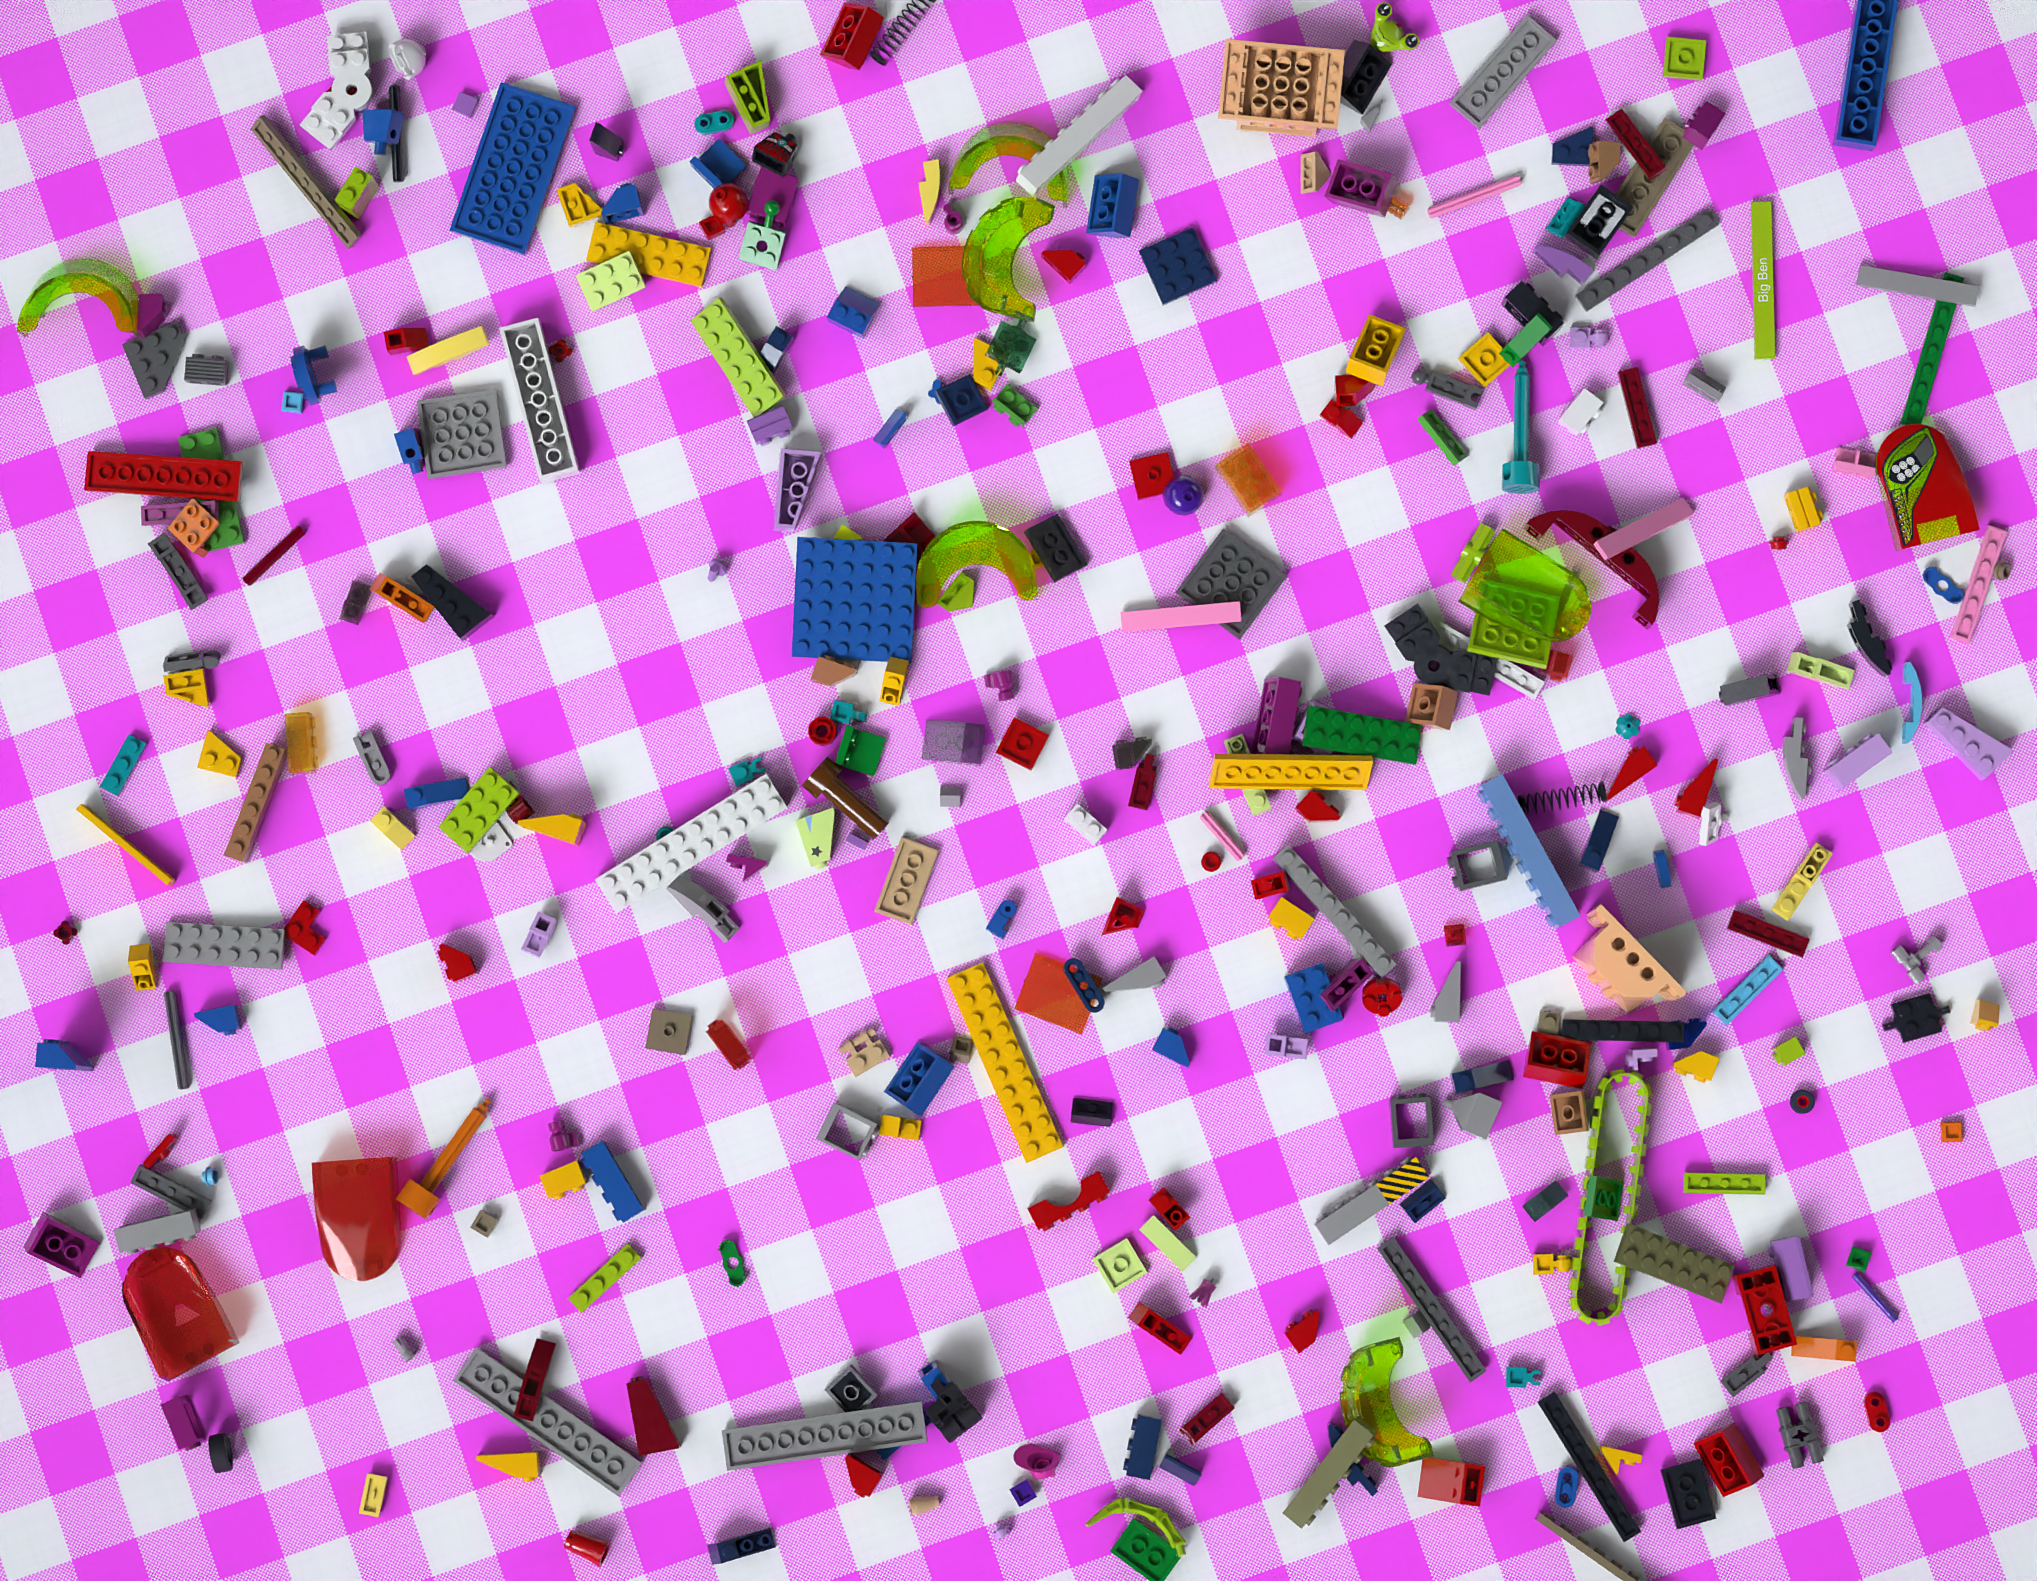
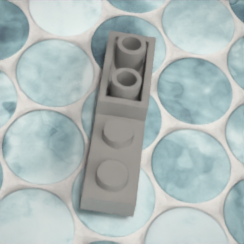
(1795, 767)
(706, 906)

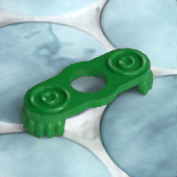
(728, 1250)

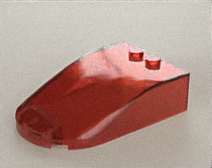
(358, 1215)
(175, 1311)

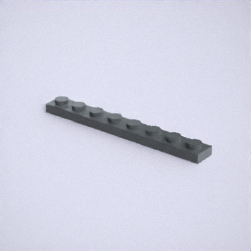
(1647, 260)
(1431, 1309)

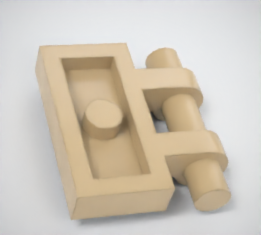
(866, 1058)

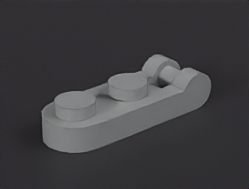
(373, 758)

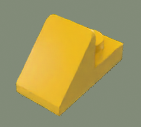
(900, 1127)
(1615, 1455)

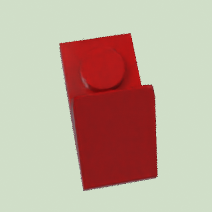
(1341, 419)
(1270, 885)

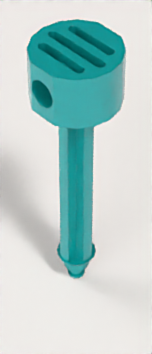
(1520, 474)

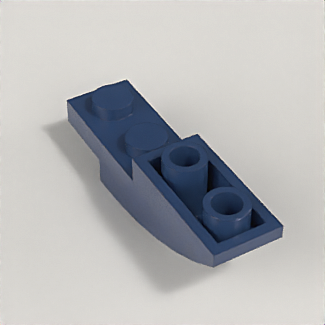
(1356, 1475)

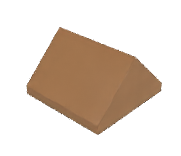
(1569, 1112)

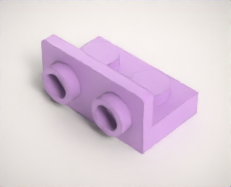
(1643, 1055)

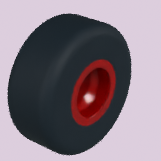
(1807, 1107)

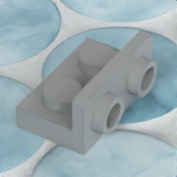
(1704, 385)

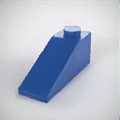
(435, 793)

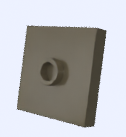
(668, 1031)

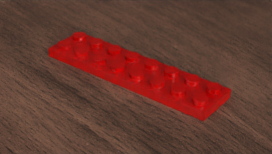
(163, 476)

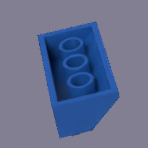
(60, 1055)

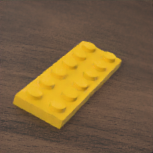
(652, 253)

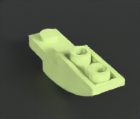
(1256, 798)

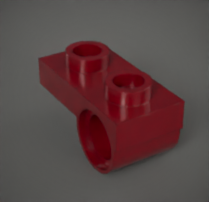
(520, 808)

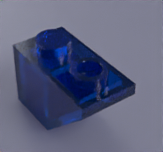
(1692, 1031)

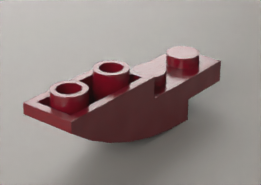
(534, 1379)

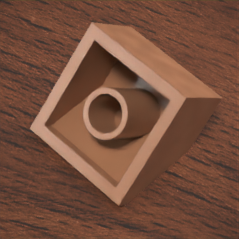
(1431, 706)

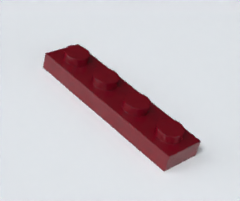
(1636, 144)
(1637, 408)
(1768, 933)

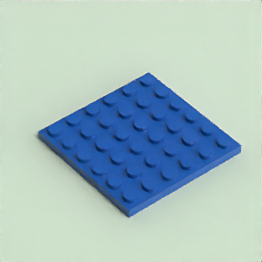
(854, 599)

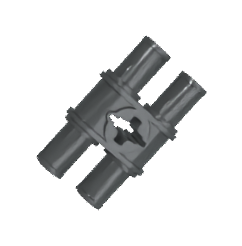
(1789, 1430)

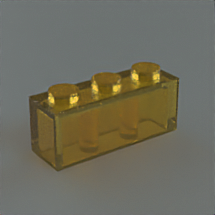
(301, 743)

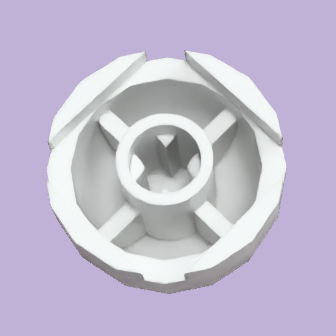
(408, 57)

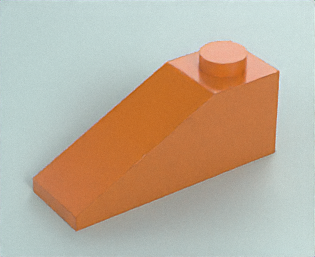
(401, 597)
(1825, 1348)

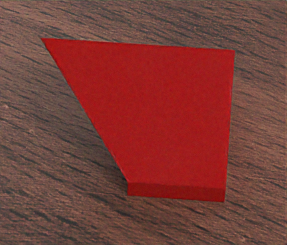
(1123, 917)

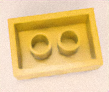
(1375, 350)

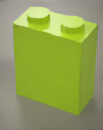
(357, 193)

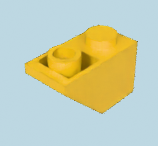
(893, 681)
(142, 967)
(1985, 1015)
(1698, 1064)

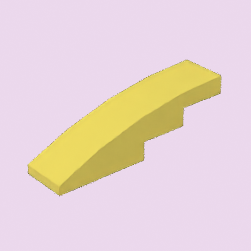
(448, 350)

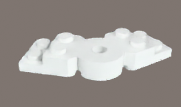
(335, 110)

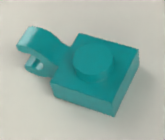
(844, 712)

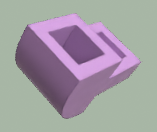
(539, 935)
(1286, 1046)

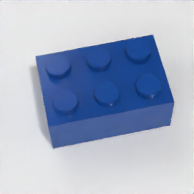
(1305, 993)

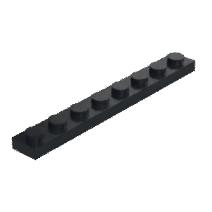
(1589, 1466)

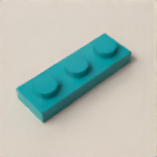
(123, 765)

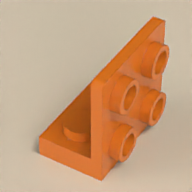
(194, 527)

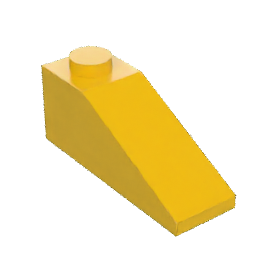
(518, 1465)

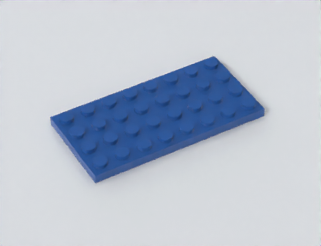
(512, 169)

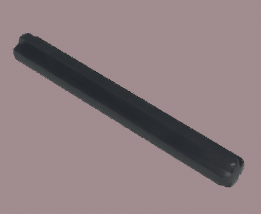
(397, 149)

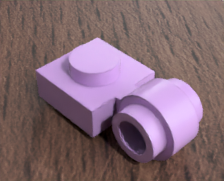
(1581, 338)

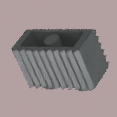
(206, 370)

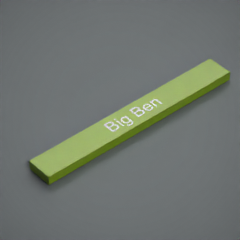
(1762, 280)

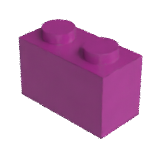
(1704, 124)

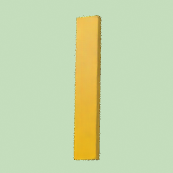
(126, 845)

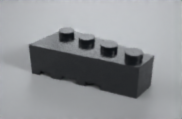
(455, 607)

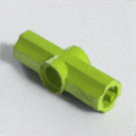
(1472, 553)

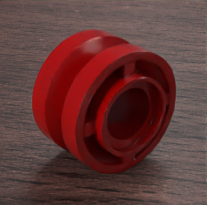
(827, 739)

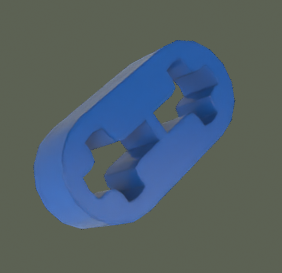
(1662, 868)

